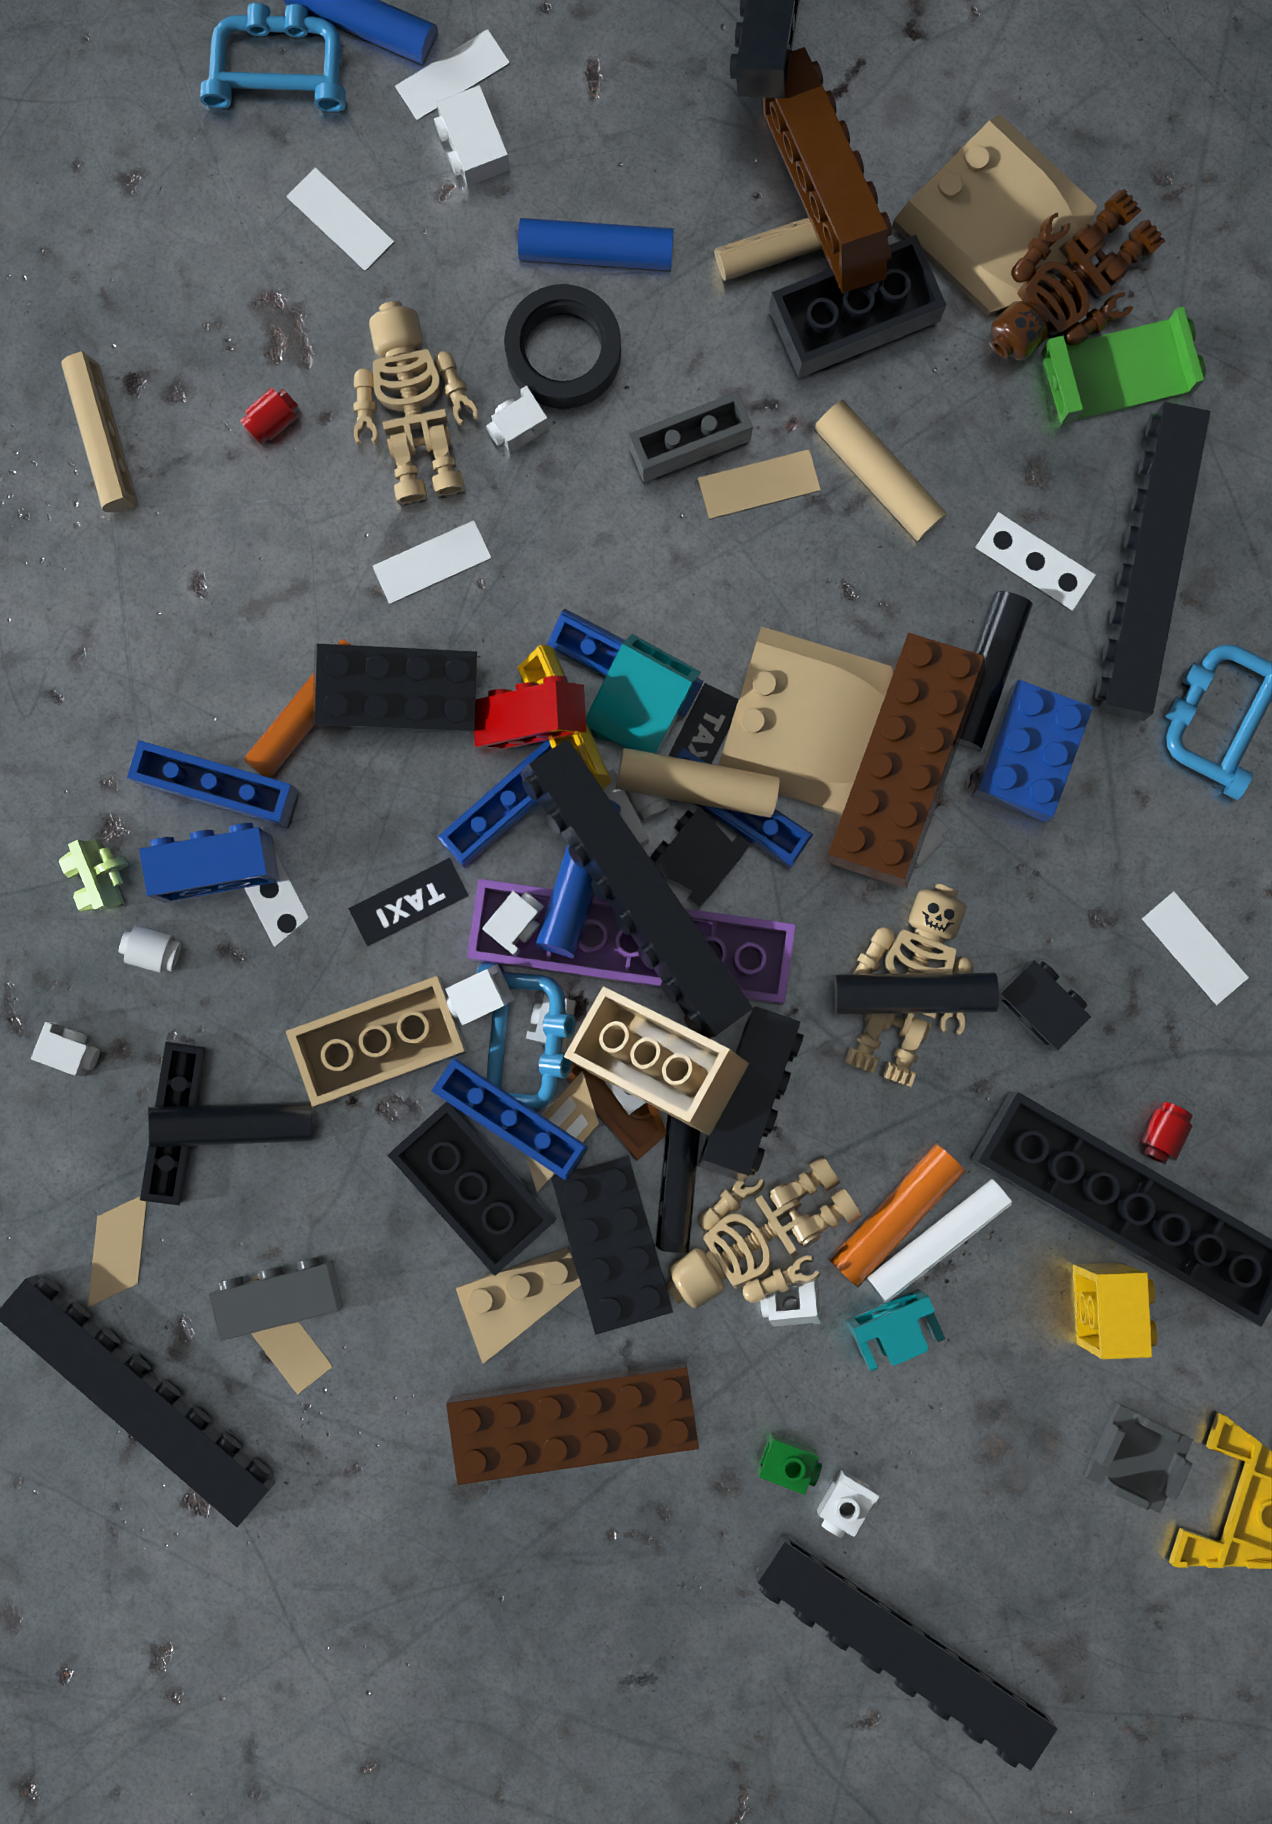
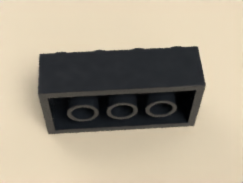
(831, 326)
(394, 687)
(767, 1046)
(472, 1187)
(612, 1245)

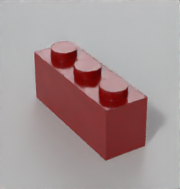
(530, 714)

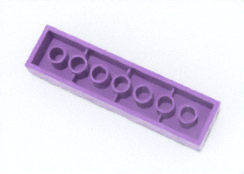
(750, 948)

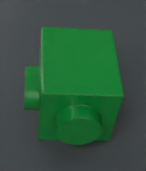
(789, 1464)

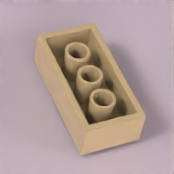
(376, 1041)
(657, 1060)

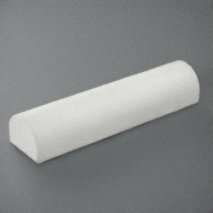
(939, 1240)

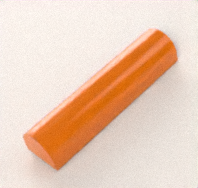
(284, 732)
(897, 1215)

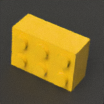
(1114, 1310)

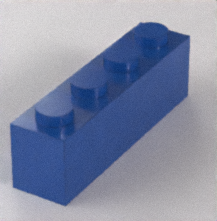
(212, 783)

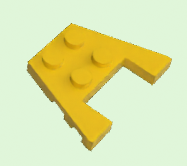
(1248, 1527)

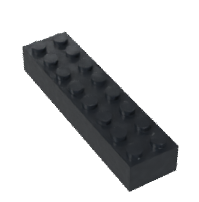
(1130, 1206)

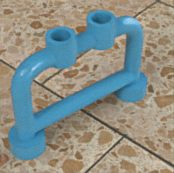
(218, 88)
(1182, 711)
(555, 1026)

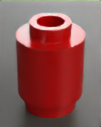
(269, 415)
(1166, 1133)

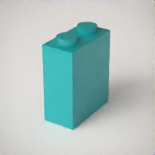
(641, 696)

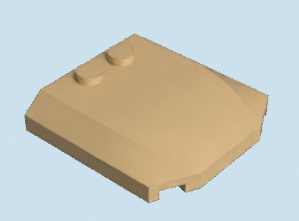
(987, 210)
(806, 717)

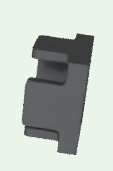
(1140, 1459)

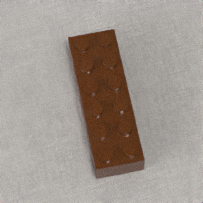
(829, 176)
(907, 760)
(572, 1423)

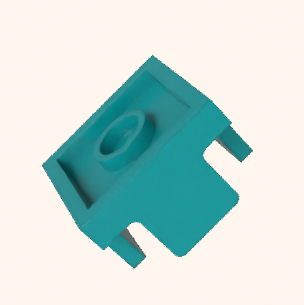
(896, 1328)

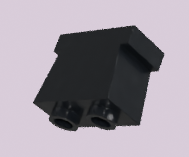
(698, 856)

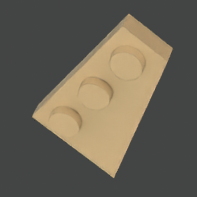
(515, 1298)

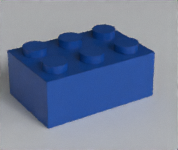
(1032, 751)
(209, 863)

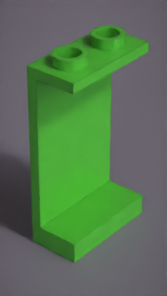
(1124, 368)

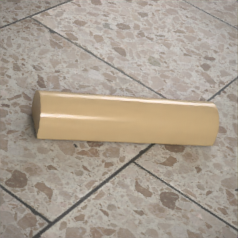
(766, 249)
(99, 432)
(880, 470)
(697, 782)

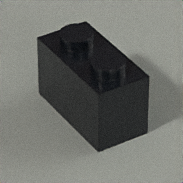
(1044, 1004)

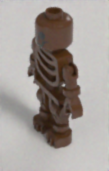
(1048, 303)

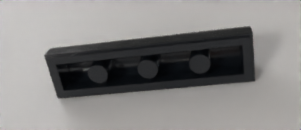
(999, 645)
(916, 993)
(177, 1087)
(229, 1124)
(677, 1187)

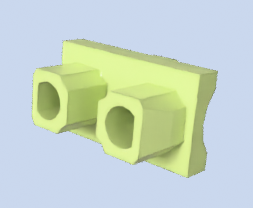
(98, 873)

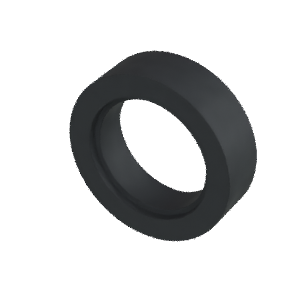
(570, 300)

